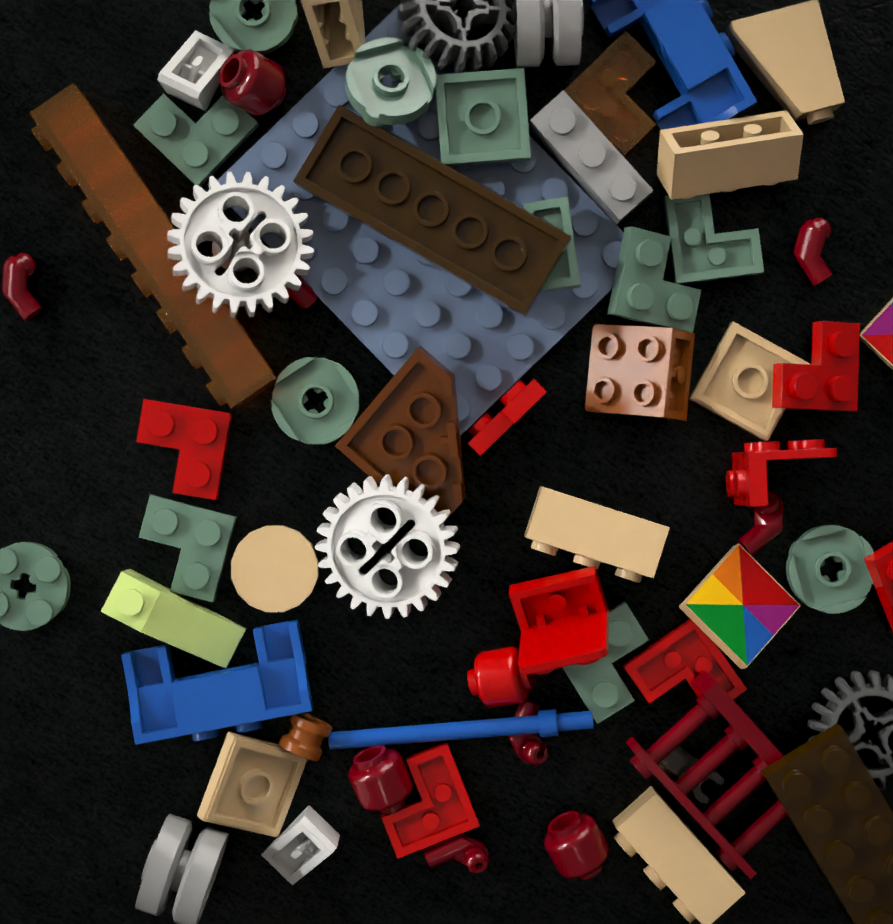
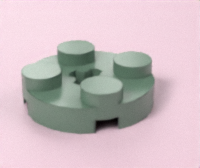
(261, 35)
(383, 104)
(290, 396)
(51, 583)
(817, 590)

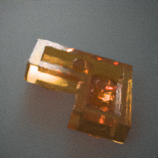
(603, 90)

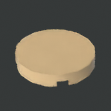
(274, 568)

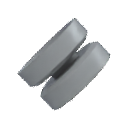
(553, 19)
(179, 870)

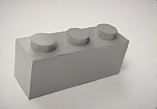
(589, 158)

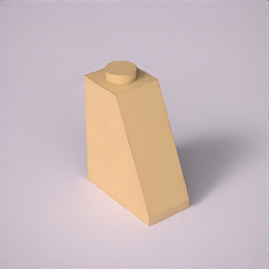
(336, 29)
(791, 59)

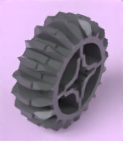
(443, 36)
(883, 720)

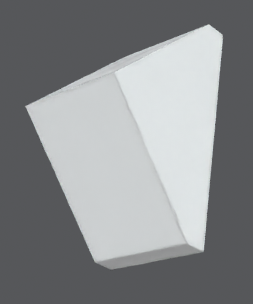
(195, 70)
(302, 845)

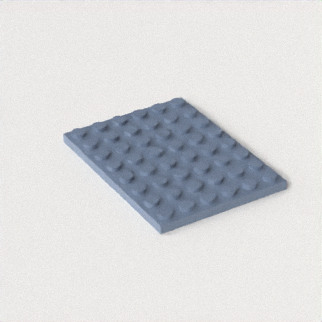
(404, 301)

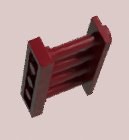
(740, 734)

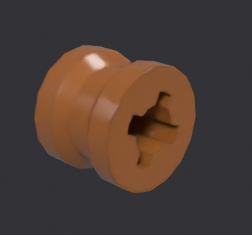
(305, 736)

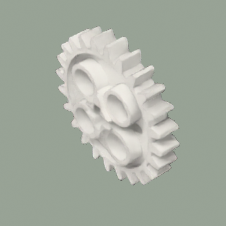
(207, 222)
(415, 573)

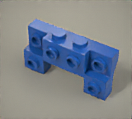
(691, 53)
(221, 698)

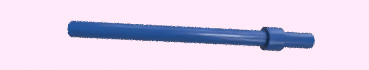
(546, 723)

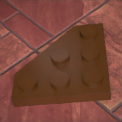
(413, 432)

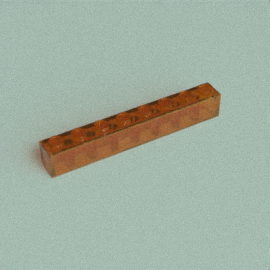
(140, 233)

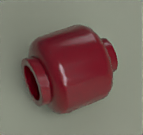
(252, 82)
(380, 779)
(576, 845)

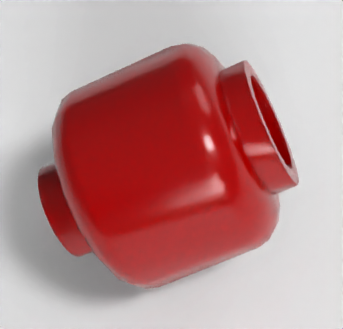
(499, 679)

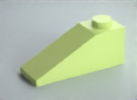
(172, 618)

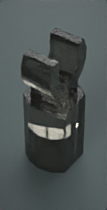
(679, 762)

